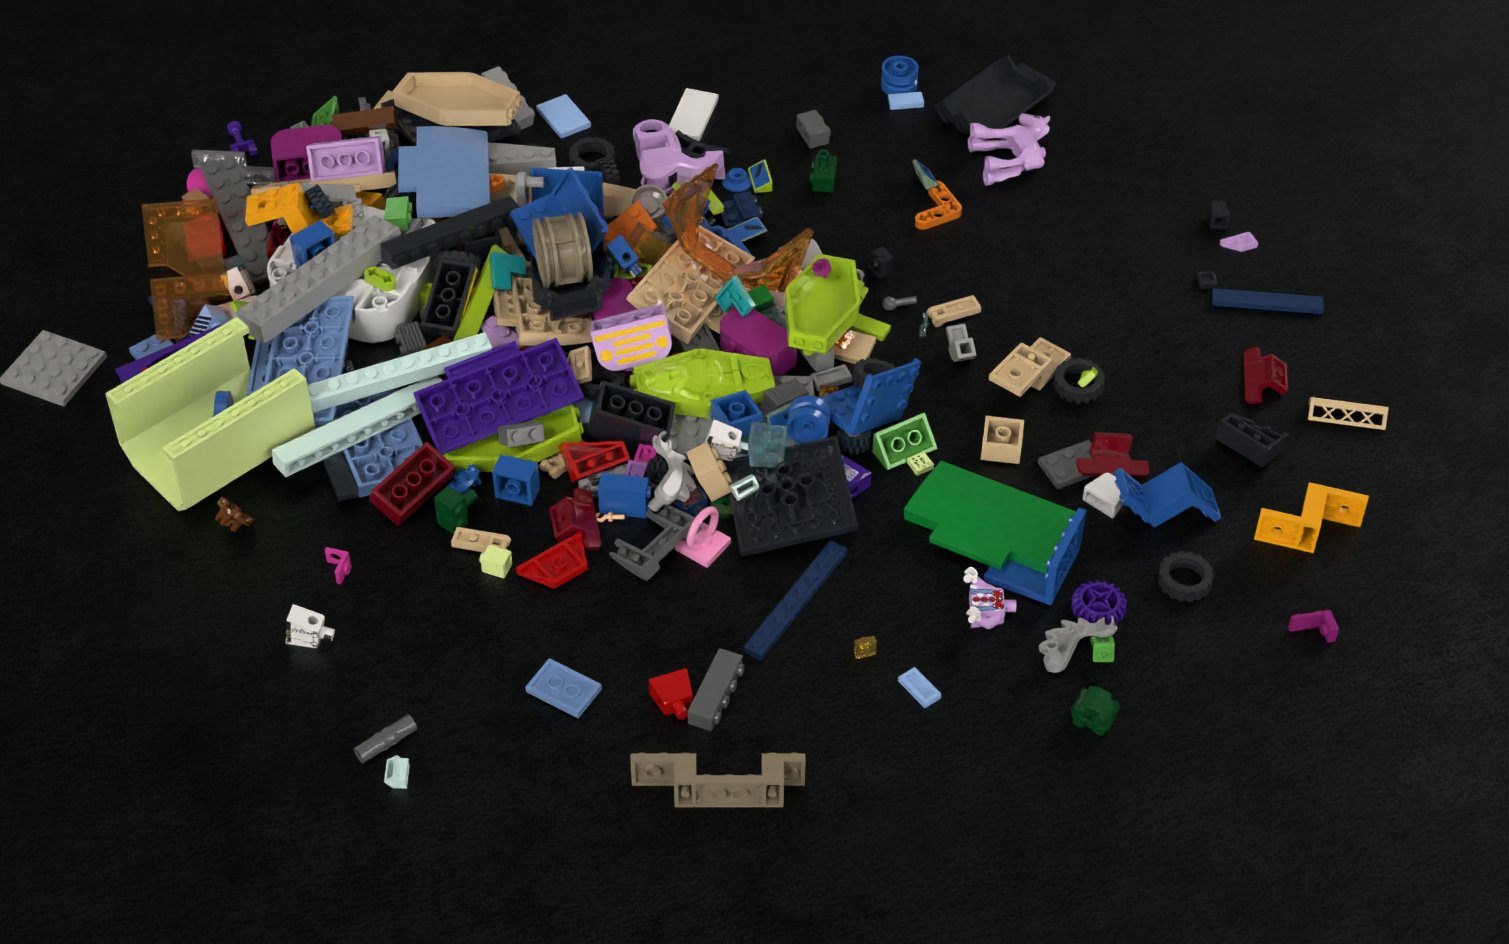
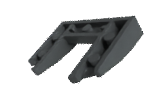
(645, 562)

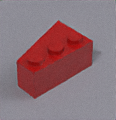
(592, 457)

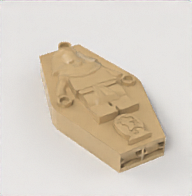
(457, 99)

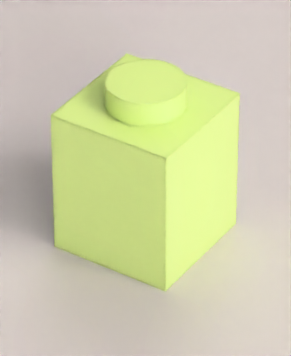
(496, 561)

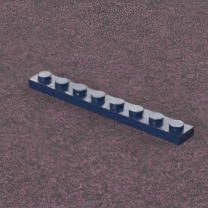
(795, 600)

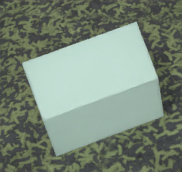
(742, 484)
(397, 772)

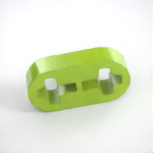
(377, 277)

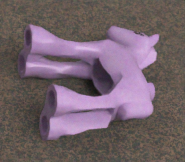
(1019, 139)

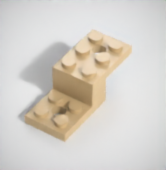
(1029, 366)

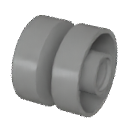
(651, 199)

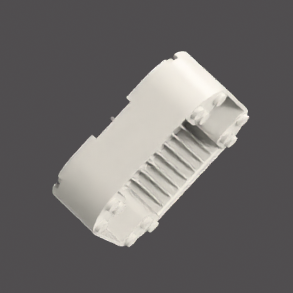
(374, 310)

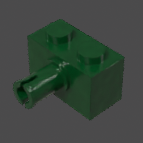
(824, 172)
(452, 508)

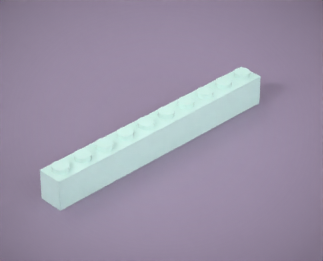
(394, 372)
(349, 429)

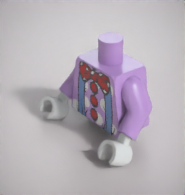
(986, 602)

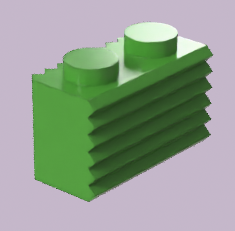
(398, 212)

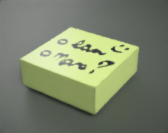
(920, 463)

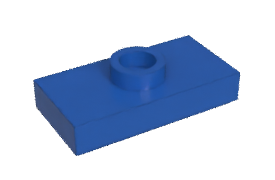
(393, 160)

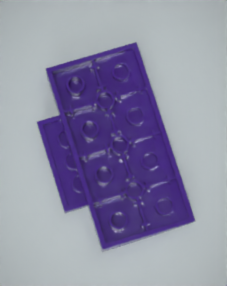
(496, 391)

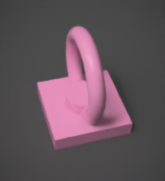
(708, 542)

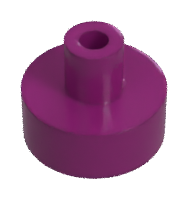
(822, 268)

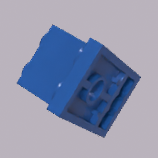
(1166, 495)

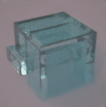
(766, 444)

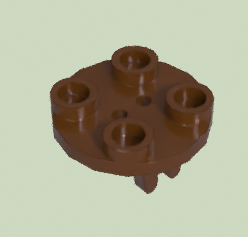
(232, 515)

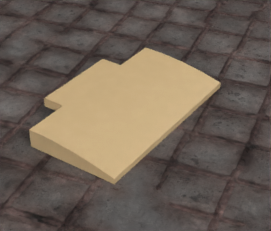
(360, 183)
(688, 287)
(532, 320)

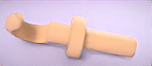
(610, 516)

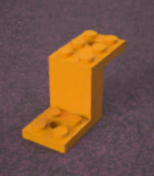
(295, 208)
(1303, 530)

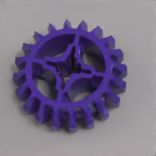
(1099, 599)

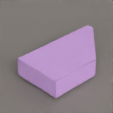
(1240, 242)

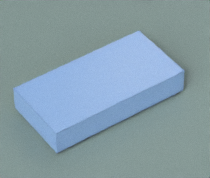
(905, 100)
(919, 687)

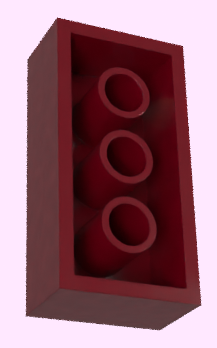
(412, 483)

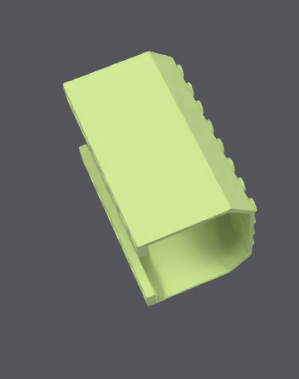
(170, 426)

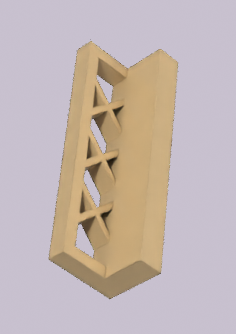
(1349, 406)

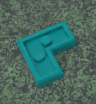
(503, 266)
(735, 294)

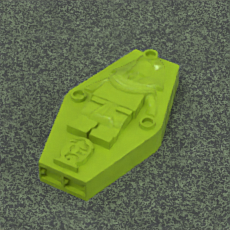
(820, 307)
(702, 376)
(558, 428)

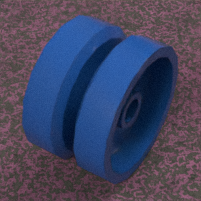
(899, 75)
(808, 419)

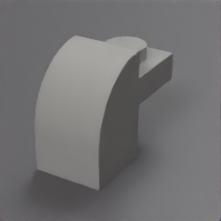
(961, 346)

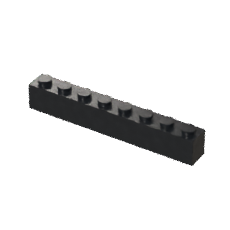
(448, 233)

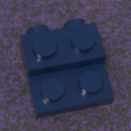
(740, 209)

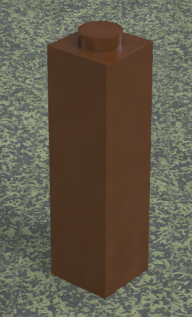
(366, 120)

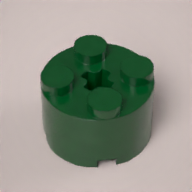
(1094, 710)

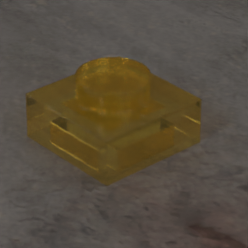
(865, 647)

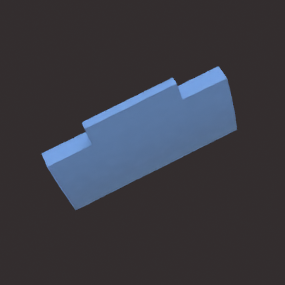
(446, 170)
(311, 346)
(381, 454)

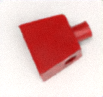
(672, 693)

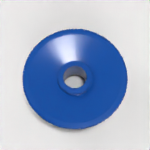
(737, 180)

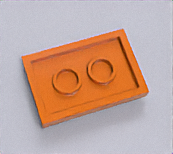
(627, 221)

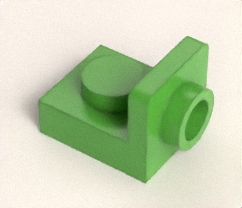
(1102, 648)

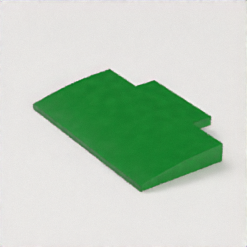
(987, 518)

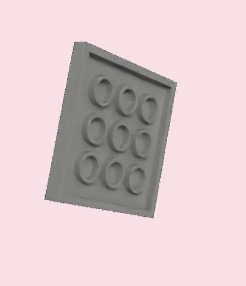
(53, 368)

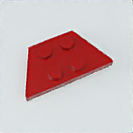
(557, 563)

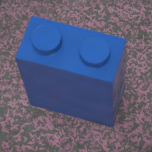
(624, 495)

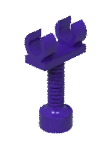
(235, 129)

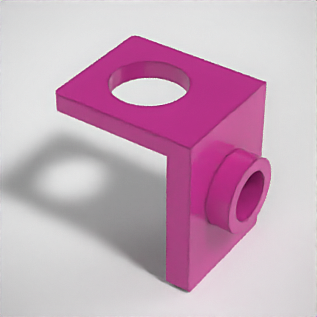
(344, 565)

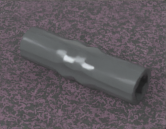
(385, 738)

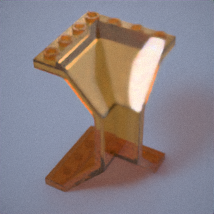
(685, 214)
(189, 242)

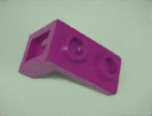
(1320, 619)

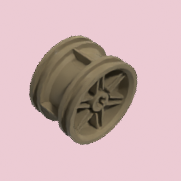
(562, 250)

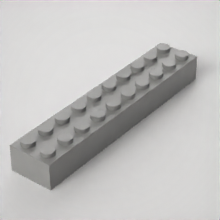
(317, 280)

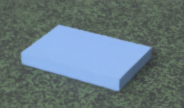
(563, 116)

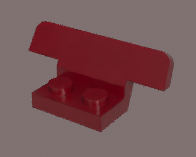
(1261, 373)
(1110, 453)
(574, 516)

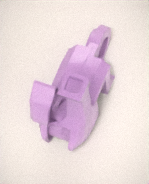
(663, 160)

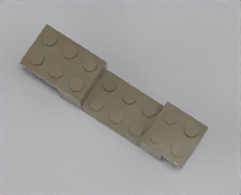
(719, 790)

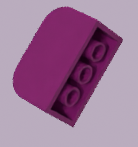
(290, 150)
(614, 300)
(757, 337)

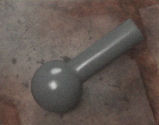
(890, 303)

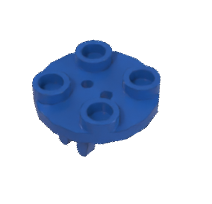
(465, 478)

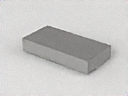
(832, 377)

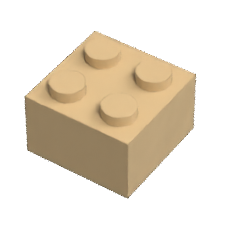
(1002, 439)
(710, 471)

